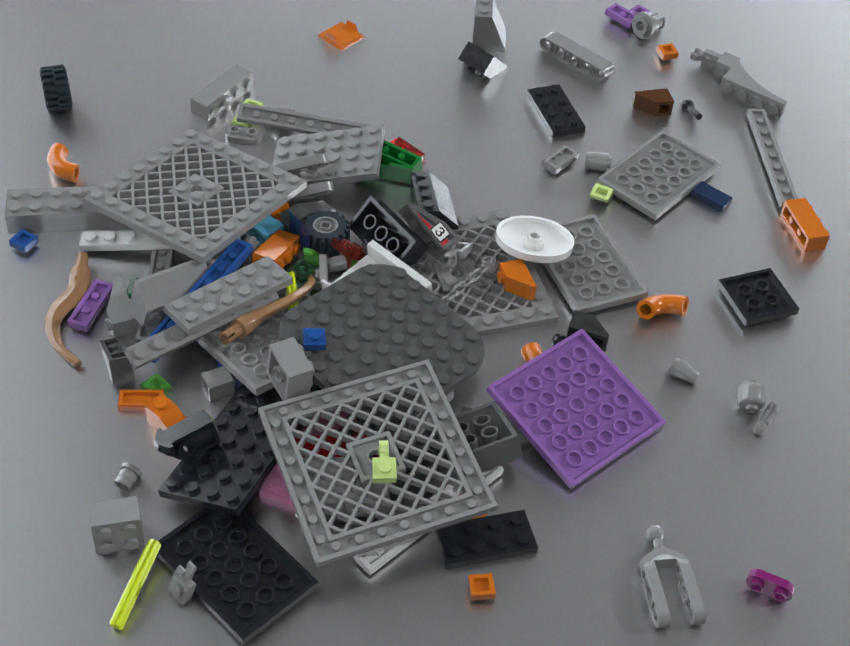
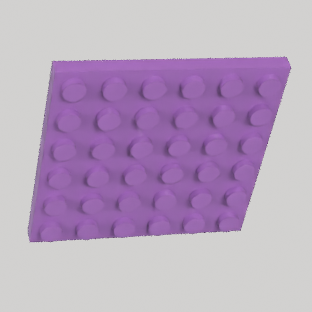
(576, 407)

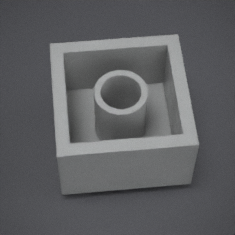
(289, 369)
(116, 524)

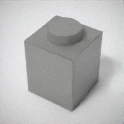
(218, 383)

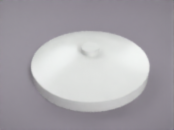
(534, 239)

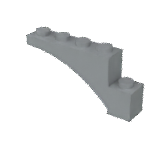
(741, 86)

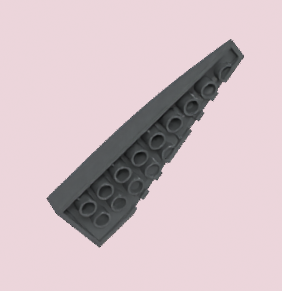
(488, 436)

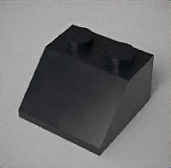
(481, 61)

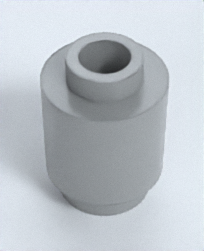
(598, 161)

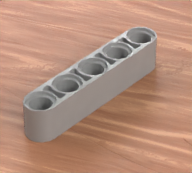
(577, 56)

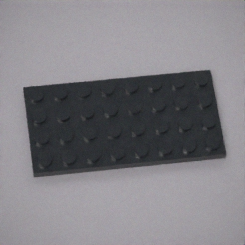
(235, 468)

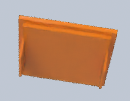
(342, 35)

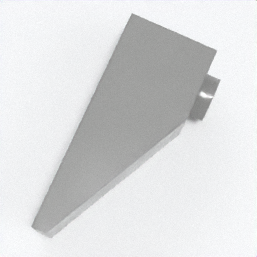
(119, 318)

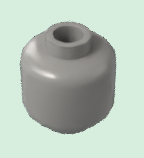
(751, 396)

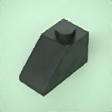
(591, 326)

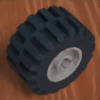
(56, 88)
(325, 227)

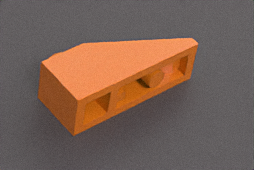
(163, 413)

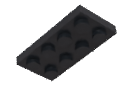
(555, 110)
(486, 539)

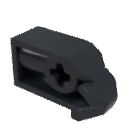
(187, 437)

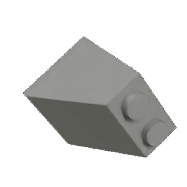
(488, 28)

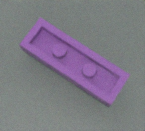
(90, 305)

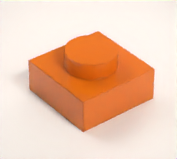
(667, 51)
(481, 586)

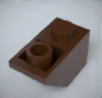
(654, 102)

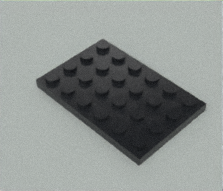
(239, 570)

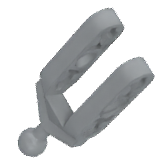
(305, 164)
(661, 558)

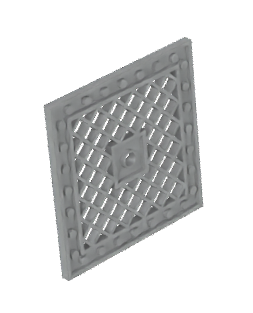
(195, 176)
(494, 319)
(416, 380)

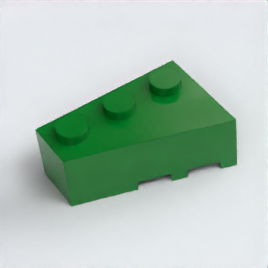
(398, 163)

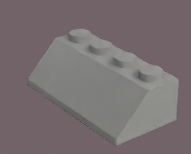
(161, 288)

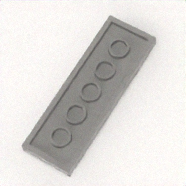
(227, 295)

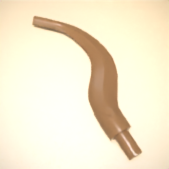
(65, 303)
(248, 322)

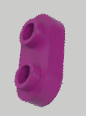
(770, 585)

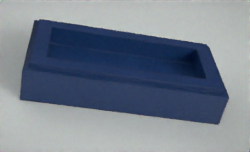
(711, 196)

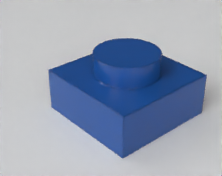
(23, 241)
(314, 339)

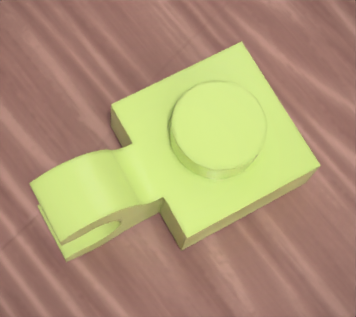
(384, 467)

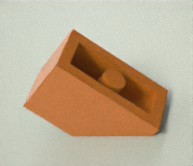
(516, 279)

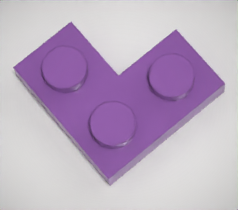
(623, 15)

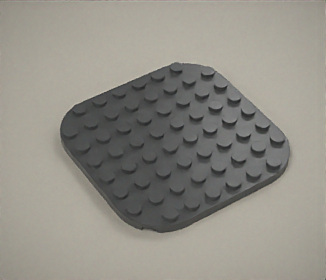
(381, 323)

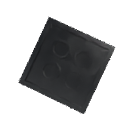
(758, 297)

